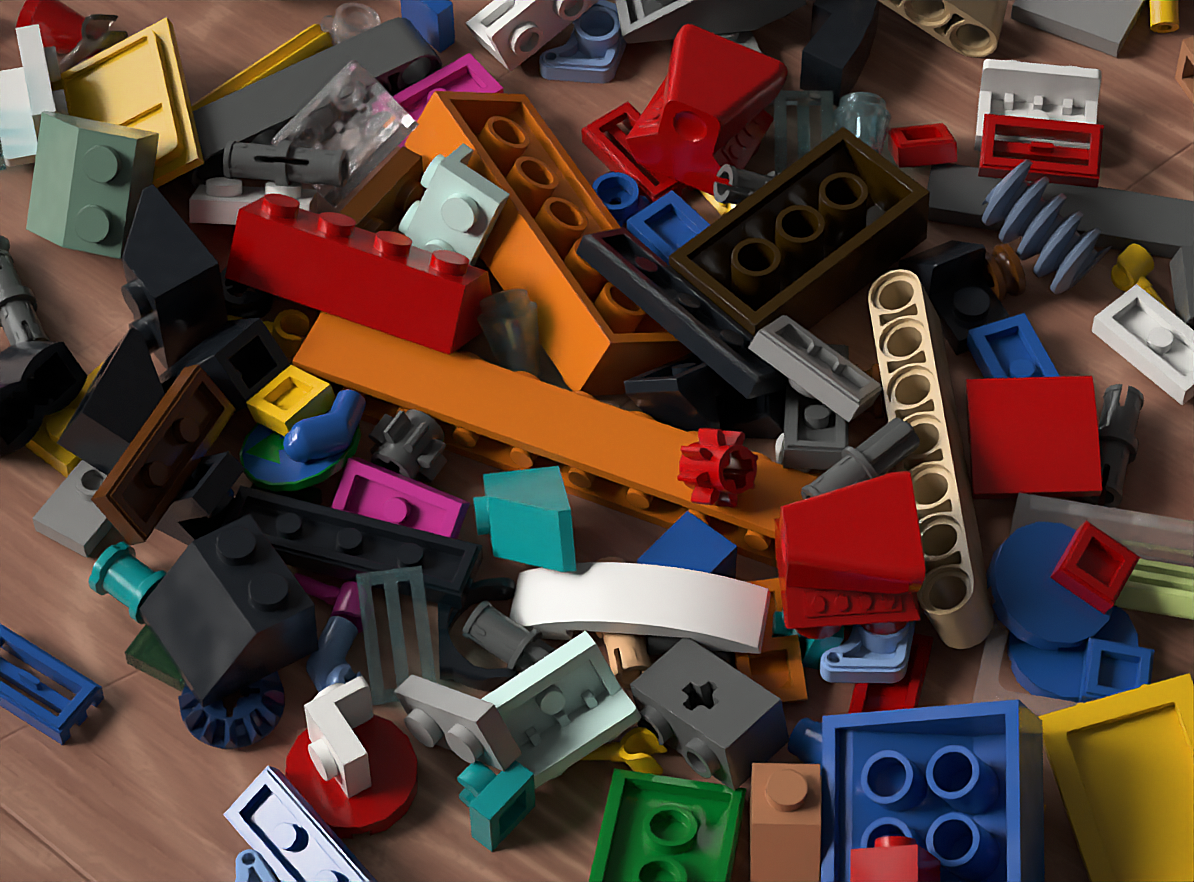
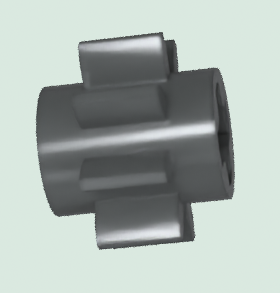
(409, 445)

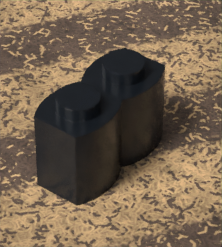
(34, 382)

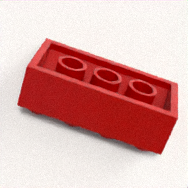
(358, 273)

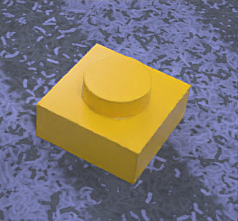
(290, 399)

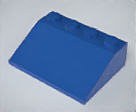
(945, 775)

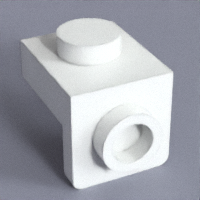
(334, 744)

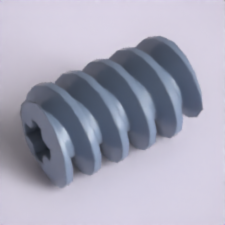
(1042, 228)

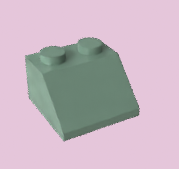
(89, 182)

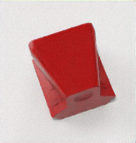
(707, 109)
(851, 558)

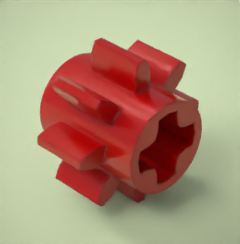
(717, 467)

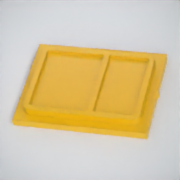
(141, 88)
(1129, 780)

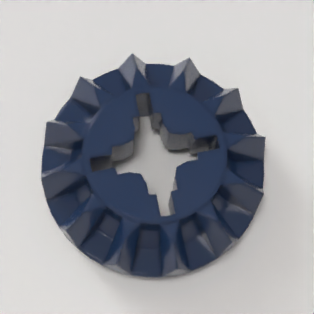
(251, 721)

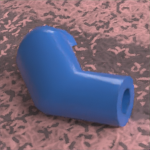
(327, 433)

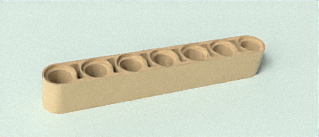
(921, 392)

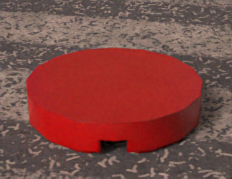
(375, 809)

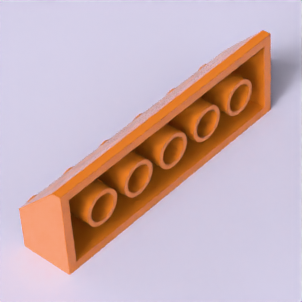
(583, 319)

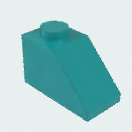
(528, 517)

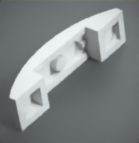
(643, 601)

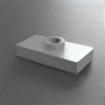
(815, 368)
(70, 513)

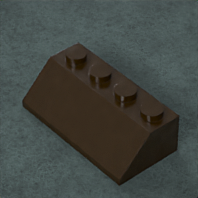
(808, 236)

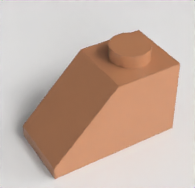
(785, 823)

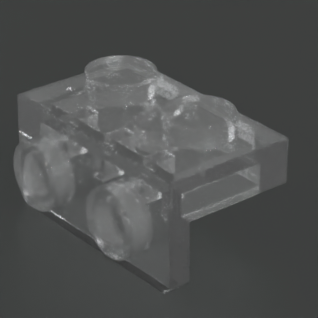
(350, 115)

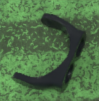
(451, 663)

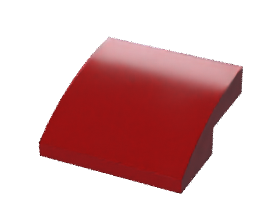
(1033, 437)

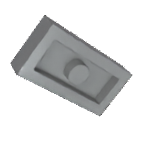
(457, 723)

